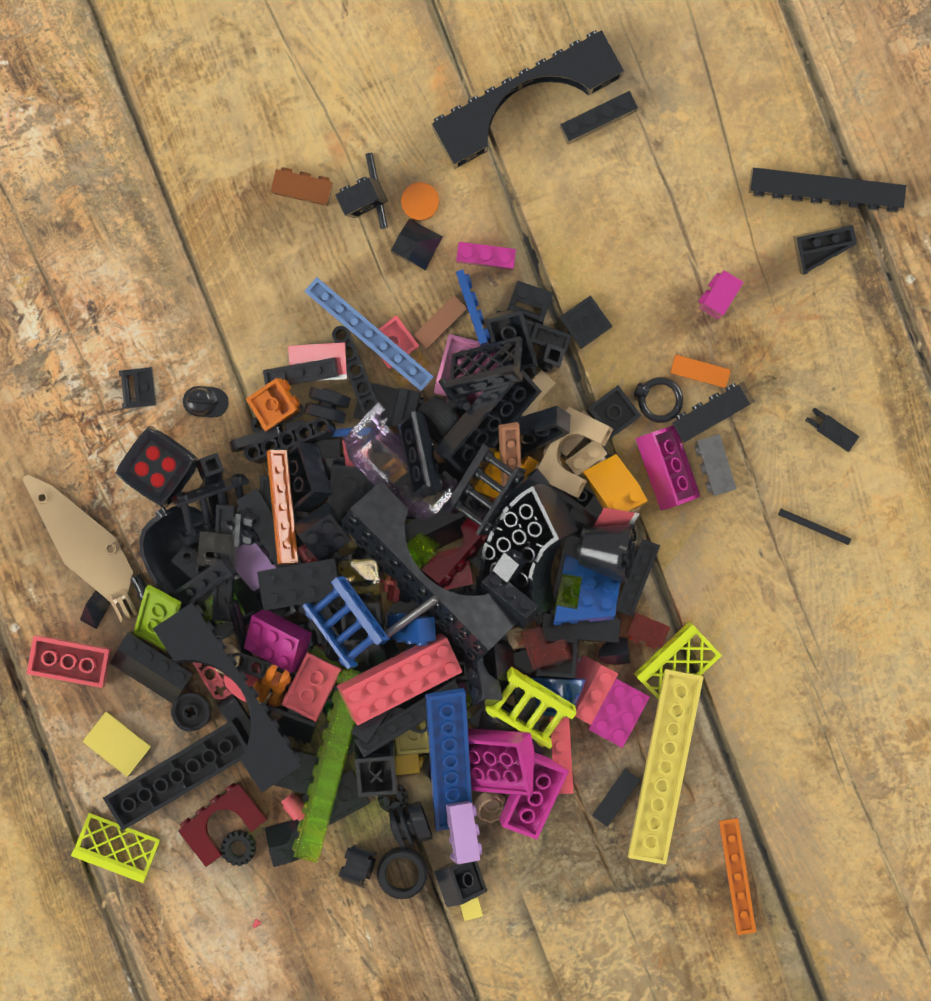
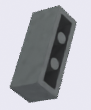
(715, 465)

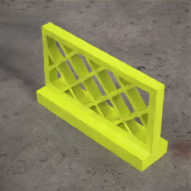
(669, 650)
(111, 864)

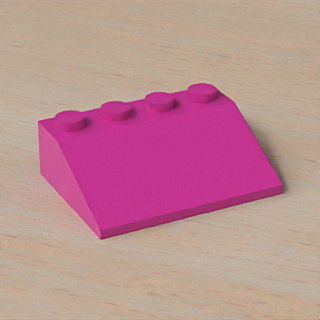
(501, 761)

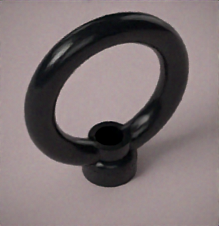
(642, 391)

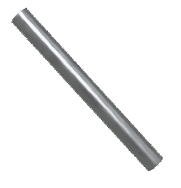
(411, 616)

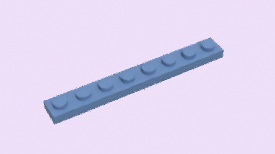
(369, 334)

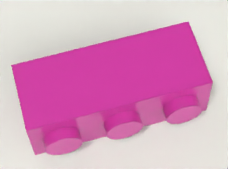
(486, 256)

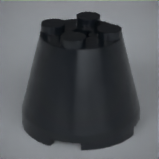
(608, 550)

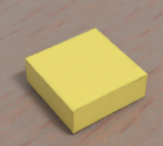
(471, 909)

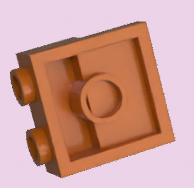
(274, 403)

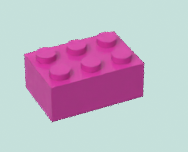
(721, 294)
(277, 640)
(619, 713)

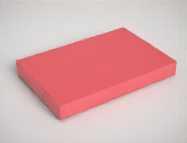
(311, 687)

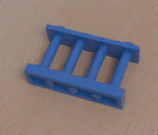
(364, 619)

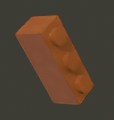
(302, 186)

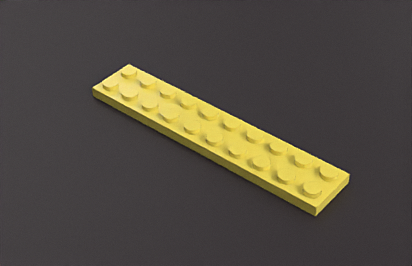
(665, 766)

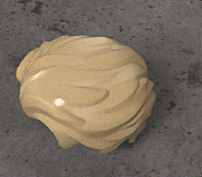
(489, 806)

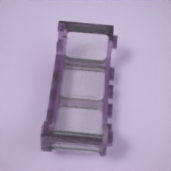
(381, 458)

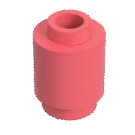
(293, 806)

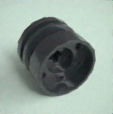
(410, 825)

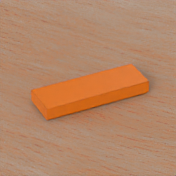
(700, 371)

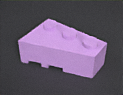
(463, 832)

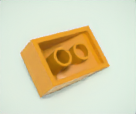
(615, 485)

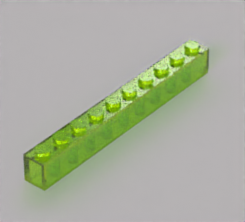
(327, 777)

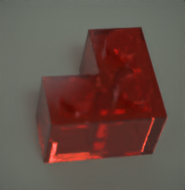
(647, 630)
(544, 654)

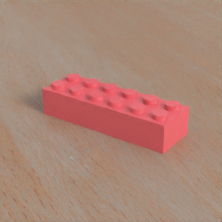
(399, 679)

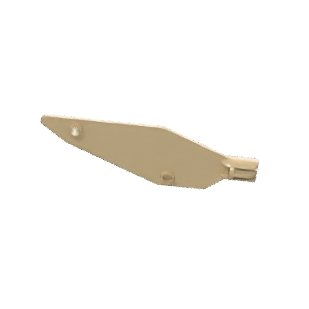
(84, 545)

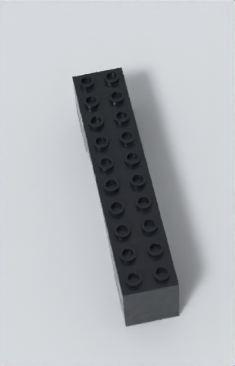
(584, 65)
(379, 528)
(192, 640)
(378, 770)

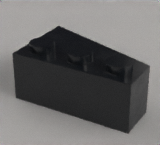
(820, 246)

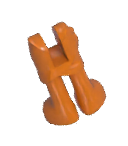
(275, 681)

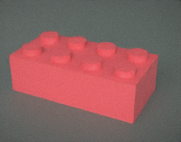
(69, 661)

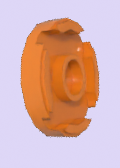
(420, 201)

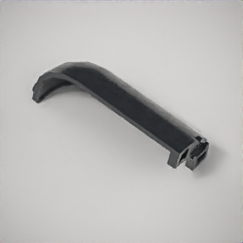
(162, 542)

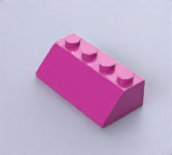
(668, 467)
(529, 813)

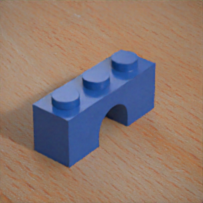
(416, 632)

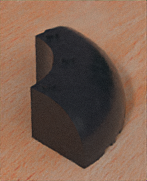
(536, 527)

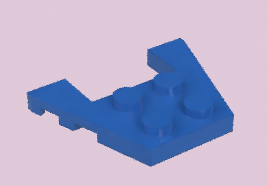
(596, 596)

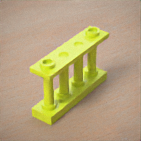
(532, 689)

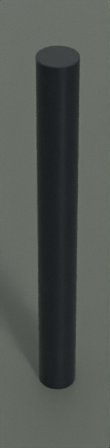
(373, 174)
(814, 526)

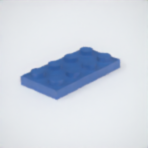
(471, 303)

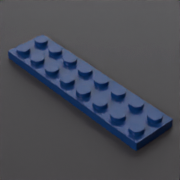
(448, 751)

